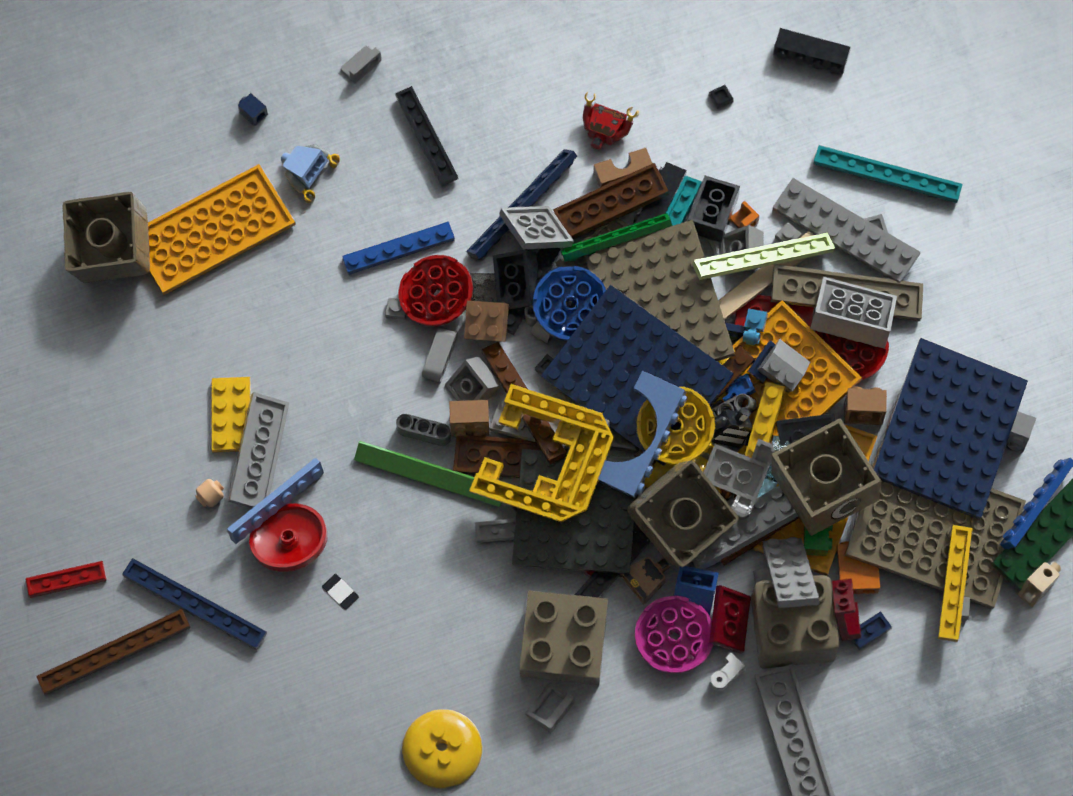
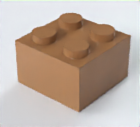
(486, 321)
(865, 406)
(469, 418)

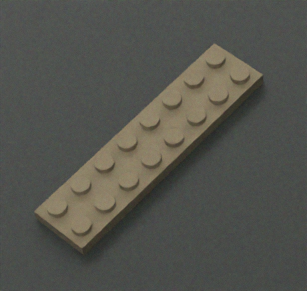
(802, 288)

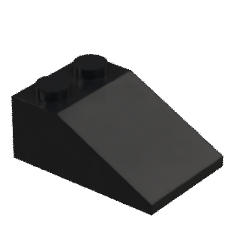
(515, 278)

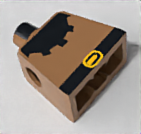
(646, 578)

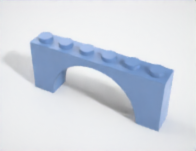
(666, 401)

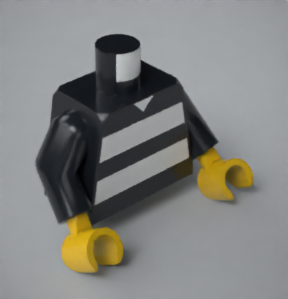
(732, 429)

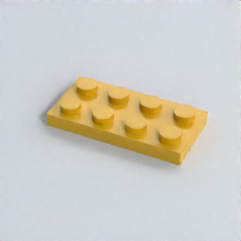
(229, 412)

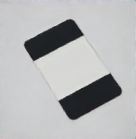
(340, 591)

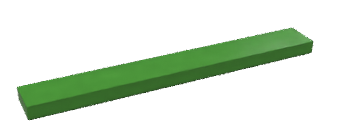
(418, 470)

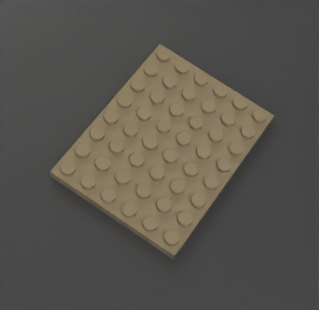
(661, 279)
(914, 534)

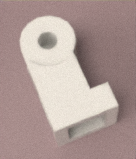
(722, 679)

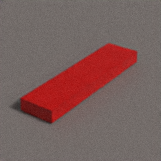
(66, 579)

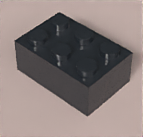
(714, 208)

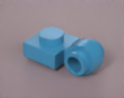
(754, 322)

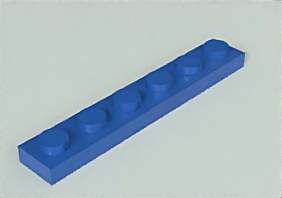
(398, 248)
(1035, 506)

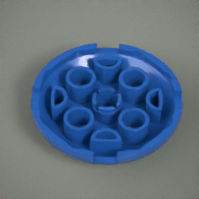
(556, 289)

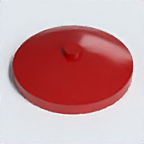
(289, 538)

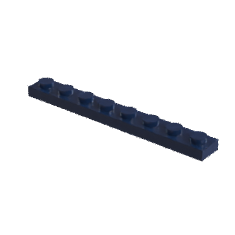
(525, 199)
(194, 603)

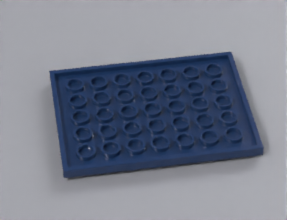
(611, 351)
(949, 428)

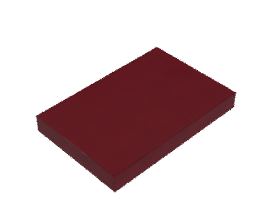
(730, 619)

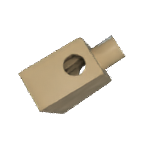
(1039, 583)

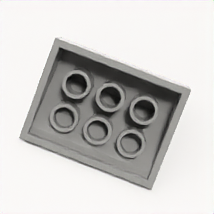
(854, 312)

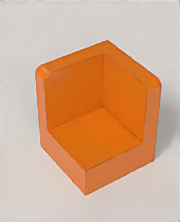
(745, 216)

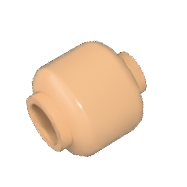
(209, 493)

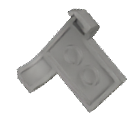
(740, 473)

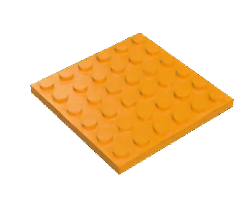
(824, 379)

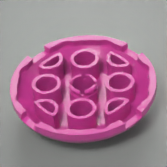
(677, 616)

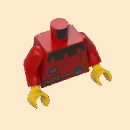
(606, 124)

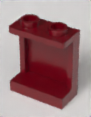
(846, 609)

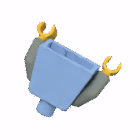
(305, 165)

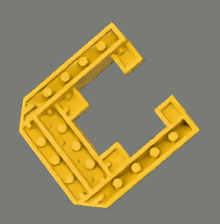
(578, 428)

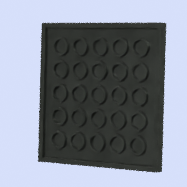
(586, 542)

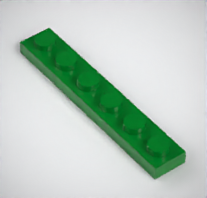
(615, 237)

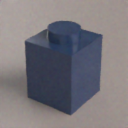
(252, 109)

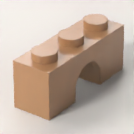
(606, 172)

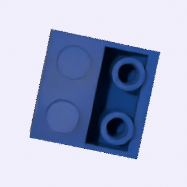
(697, 586)

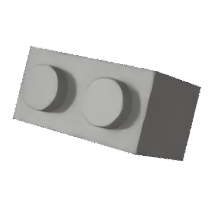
(1020, 431)

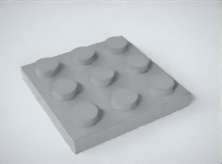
(536, 227)

